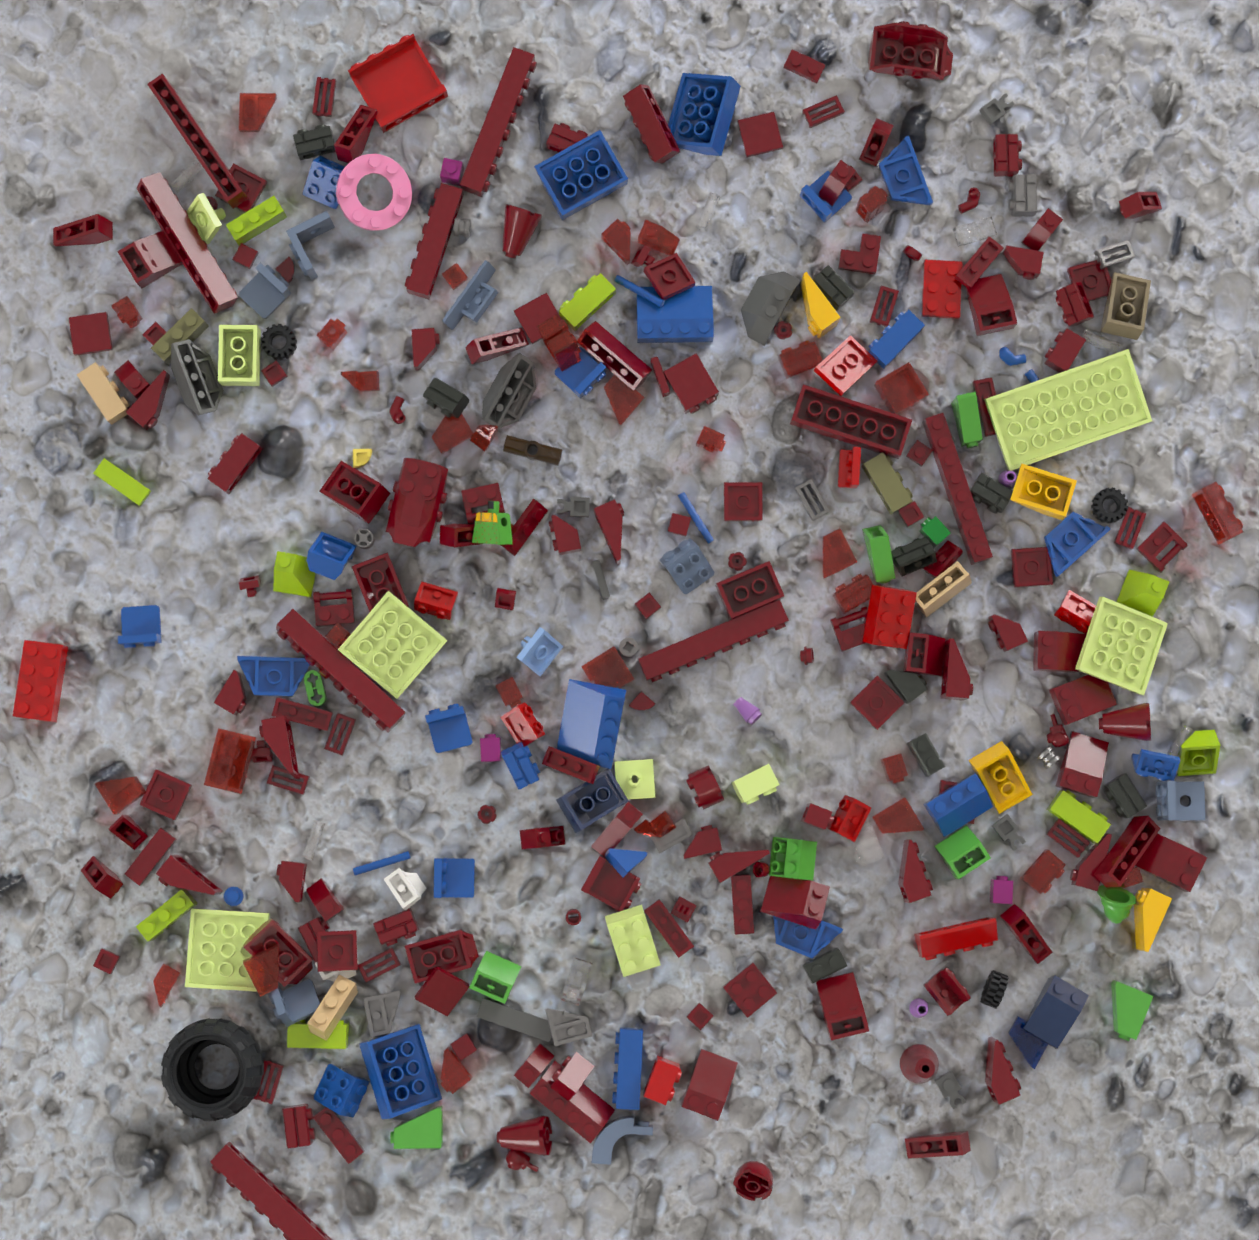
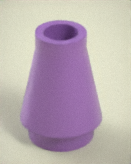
(1004, 481)
(748, 711)
(915, 1004)

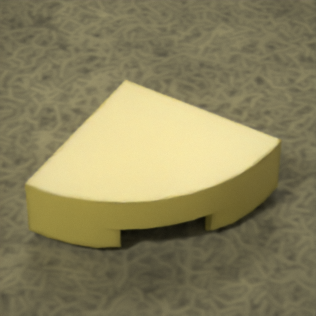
(361, 457)

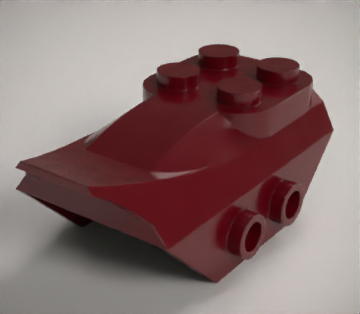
(910, 51)
(417, 502)

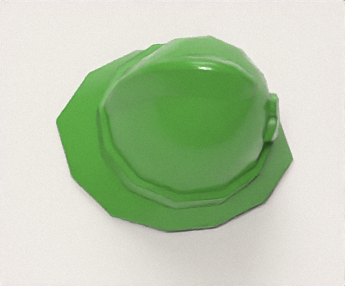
(1116, 902)

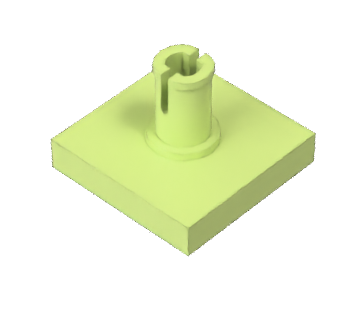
(205, 218)
(636, 778)

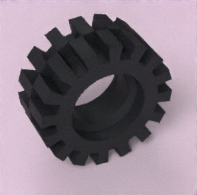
(273, 332)
(1120, 501)
(994, 989)

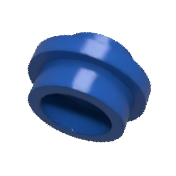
(233, 896)

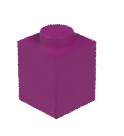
(451, 171)
(490, 748)
(1001, 890)

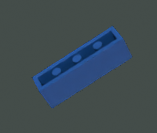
(629, 1068)

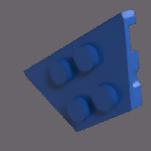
(904, 175)
(1071, 540)
(273, 674)
(802, 938)

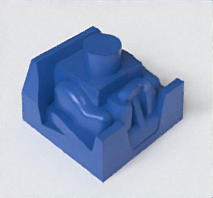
(329, 555)

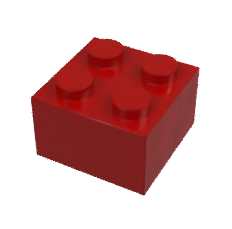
(661, 1080)

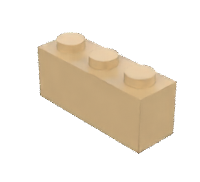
(104, 392)
(942, 589)
(332, 1007)

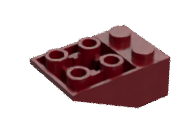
(149, 258)
(991, 305)
(911, 877)
(842, 1006)
(998, 1074)

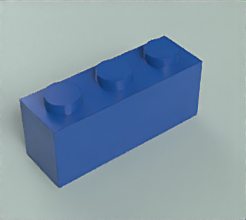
(895, 338)

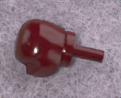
(1057, 734)
(518, 1159)

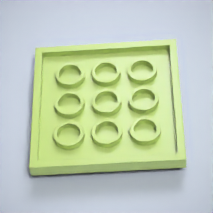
(392, 644)
(1121, 646)
(217, 948)

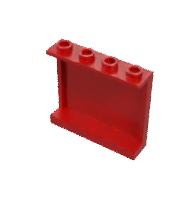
(397, 82)

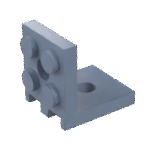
(304, 232)
(1168, 800)

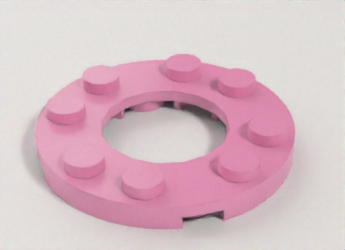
(348, 199)

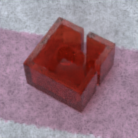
(560, 342)
(901, 389)
(608, 670)

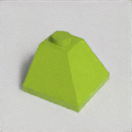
(293, 575)
(1142, 592)
(1199, 754)

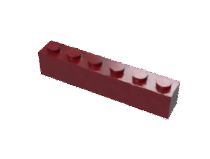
(435, 241)

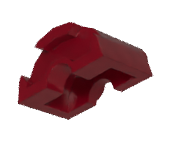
(706, 787)

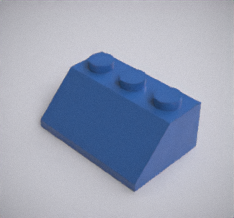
(959, 804)

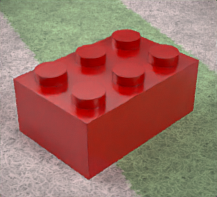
(889, 617)

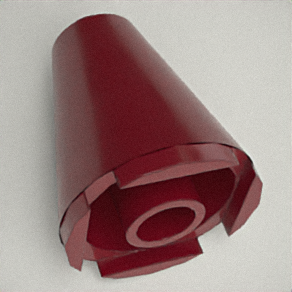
(518, 229)
(1128, 722)
(912, 1061)
(527, 1136)

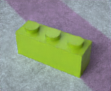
(256, 220)
(587, 301)
(1079, 816)
(166, 915)
(300, 1037)

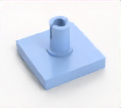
(539, 651)

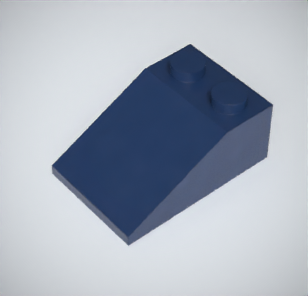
(592, 801)
(1055, 1011)

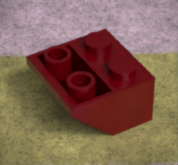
(924, 654)

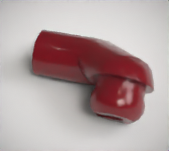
(972, 201)
(396, 412)

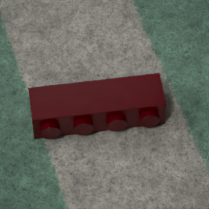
(651, 124)
(614, 355)
(1127, 851)

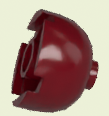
(753, 1181)

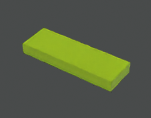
(122, 482)

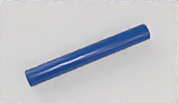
(640, 291)
(696, 518)
(381, 863)

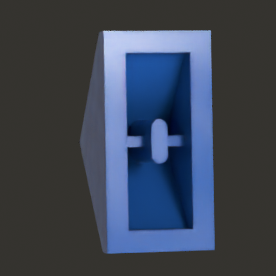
(624, 860)

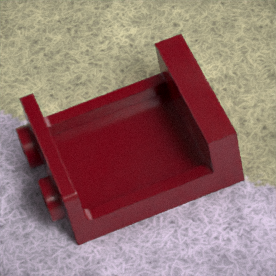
(691, 384)
(610, 886)

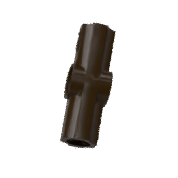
(520, 447)

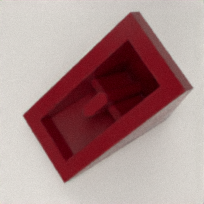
(128, 831)

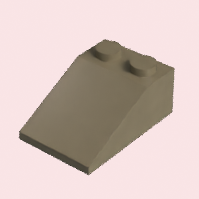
(1126, 306)

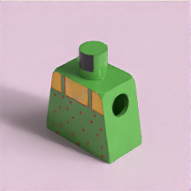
(492, 526)

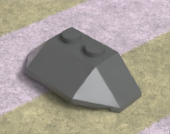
(767, 304)
(195, 377)
(510, 392)

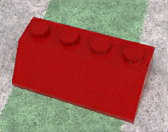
(957, 937)

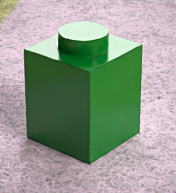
(934, 531)

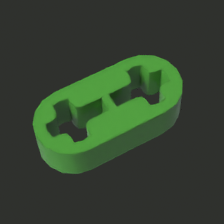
(319, 687)

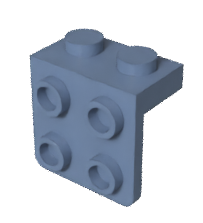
(265, 291)
(687, 566)
(295, 1002)

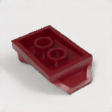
(376, 578)
(448, 951)
(293, 959)

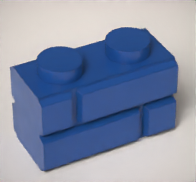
(520, 765)

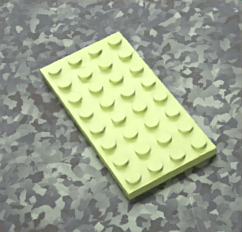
(1068, 410)

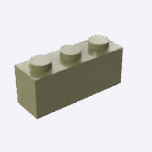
(188, 327)
(887, 483)

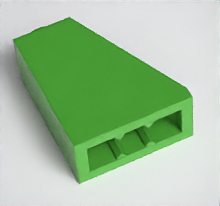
(967, 419)
(879, 553)
(1128, 1009)
(420, 1131)

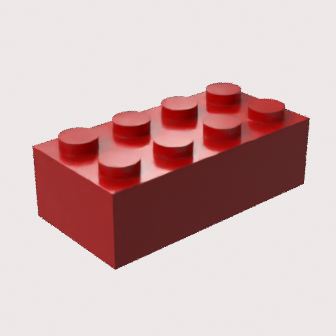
(40, 681)

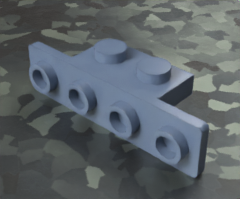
(474, 298)

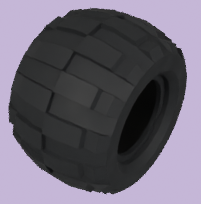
(181, 1079)

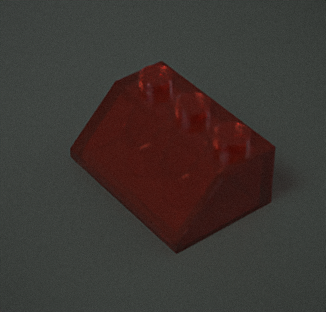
(1217, 512)
(230, 761)

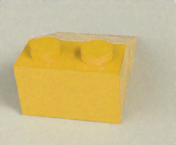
(819, 312)
(1043, 491)
(1000, 776)
(1148, 916)

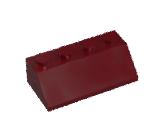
(583, 1113)

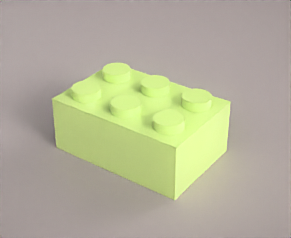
(239, 355)
(755, 783)
(632, 940)

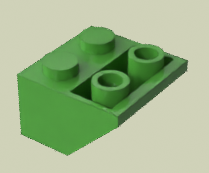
(962, 852)
(793, 858)
(495, 977)

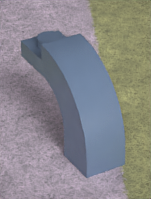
(612, 1132)

